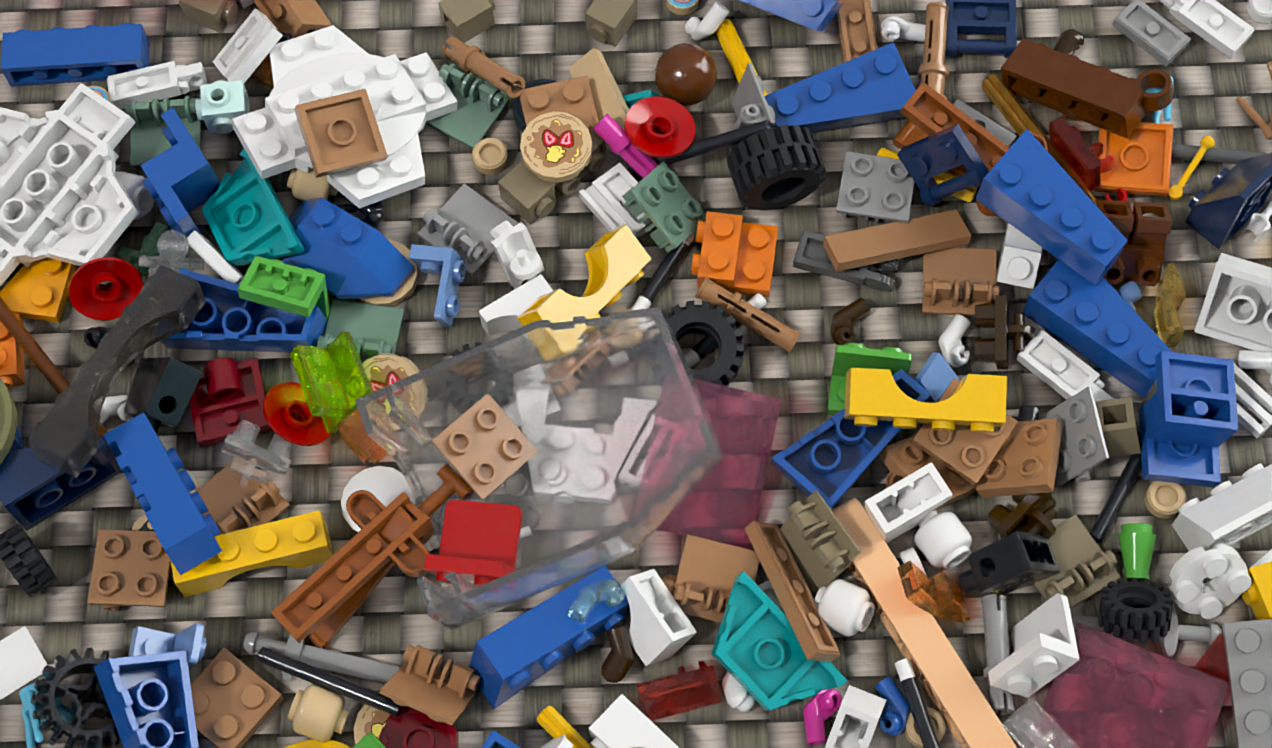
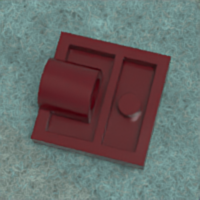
(225, 397)

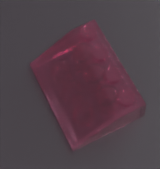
(733, 489)
(1132, 697)

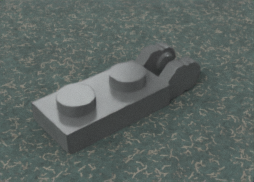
(814, 258)

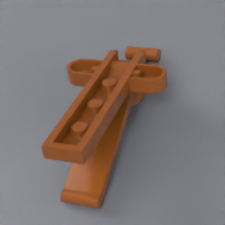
(932, 113)
(386, 538)

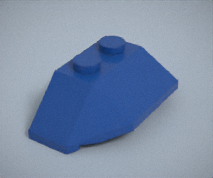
(347, 250)

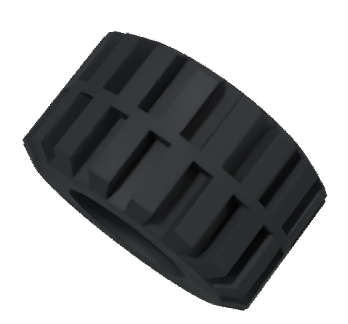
(776, 167)
(718, 326)

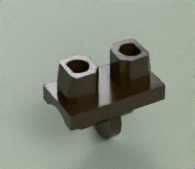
(997, 349)
(1030, 515)

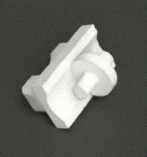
(516, 253)

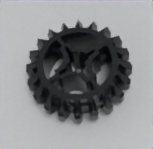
(71, 698)

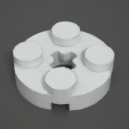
(1209, 598)

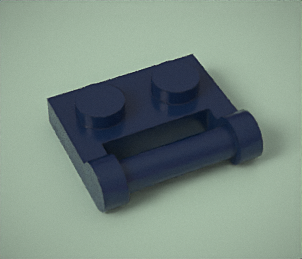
(981, 18)
(937, 155)

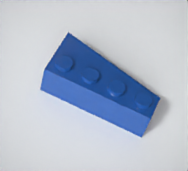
(847, 95)
(1051, 209)
(243, 325)
(1097, 326)
(150, 699)

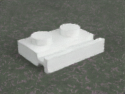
(247, 47)
(606, 200)

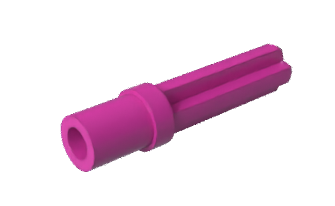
(617, 139)

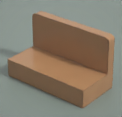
(294, 15)

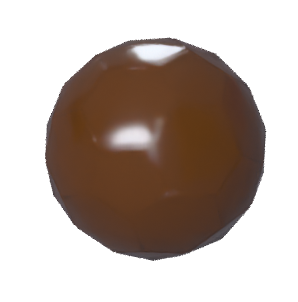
(686, 74)

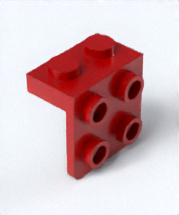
(477, 542)

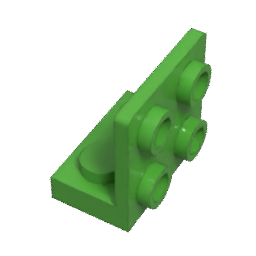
(285, 287)
(858, 356)

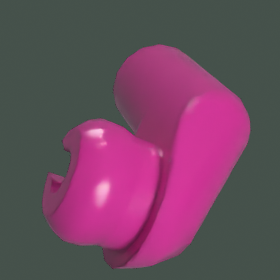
(817, 711)

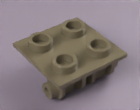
(818, 541)
(1081, 564)

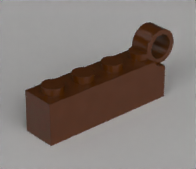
(1084, 89)

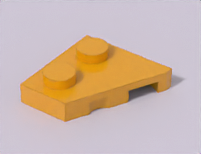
(39, 290)

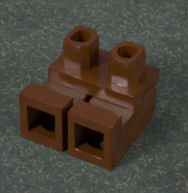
(1146, 236)

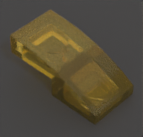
(1167, 302)

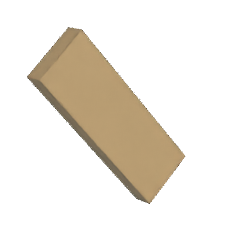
(603, 87)

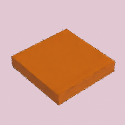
(1140, 161)

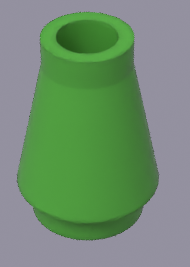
(1137, 549)

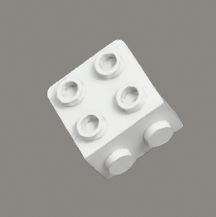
(1042, 649)

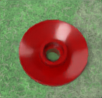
(664, 117)
(104, 300)
(291, 417)

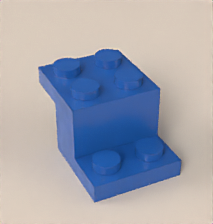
(179, 176)
(1188, 419)

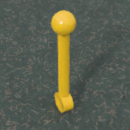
(1176, 191)

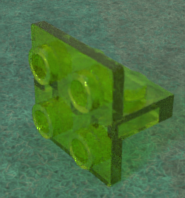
(331, 379)

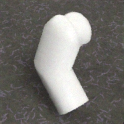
(951, 344)

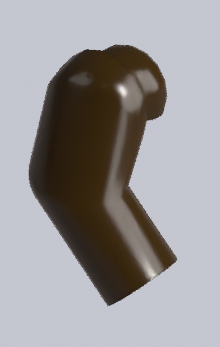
(1069, 41)
(844, 321)
(620, 657)

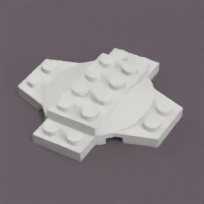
(329, 65)
(62, 182)

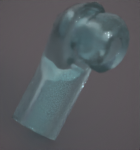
(593, 593)

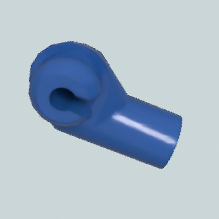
(896, 708)

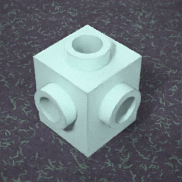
(221, 103)

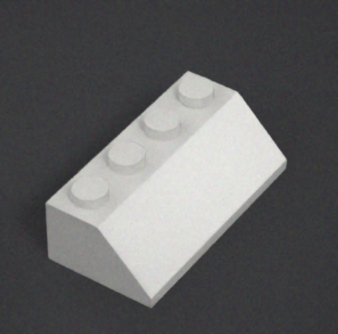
(1238, 304)
(1229, 513)

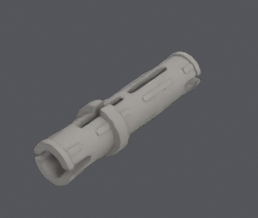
(996, 649)

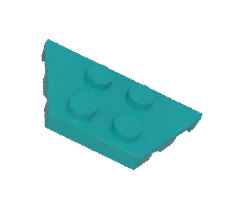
(249, 218)
(763, 651)

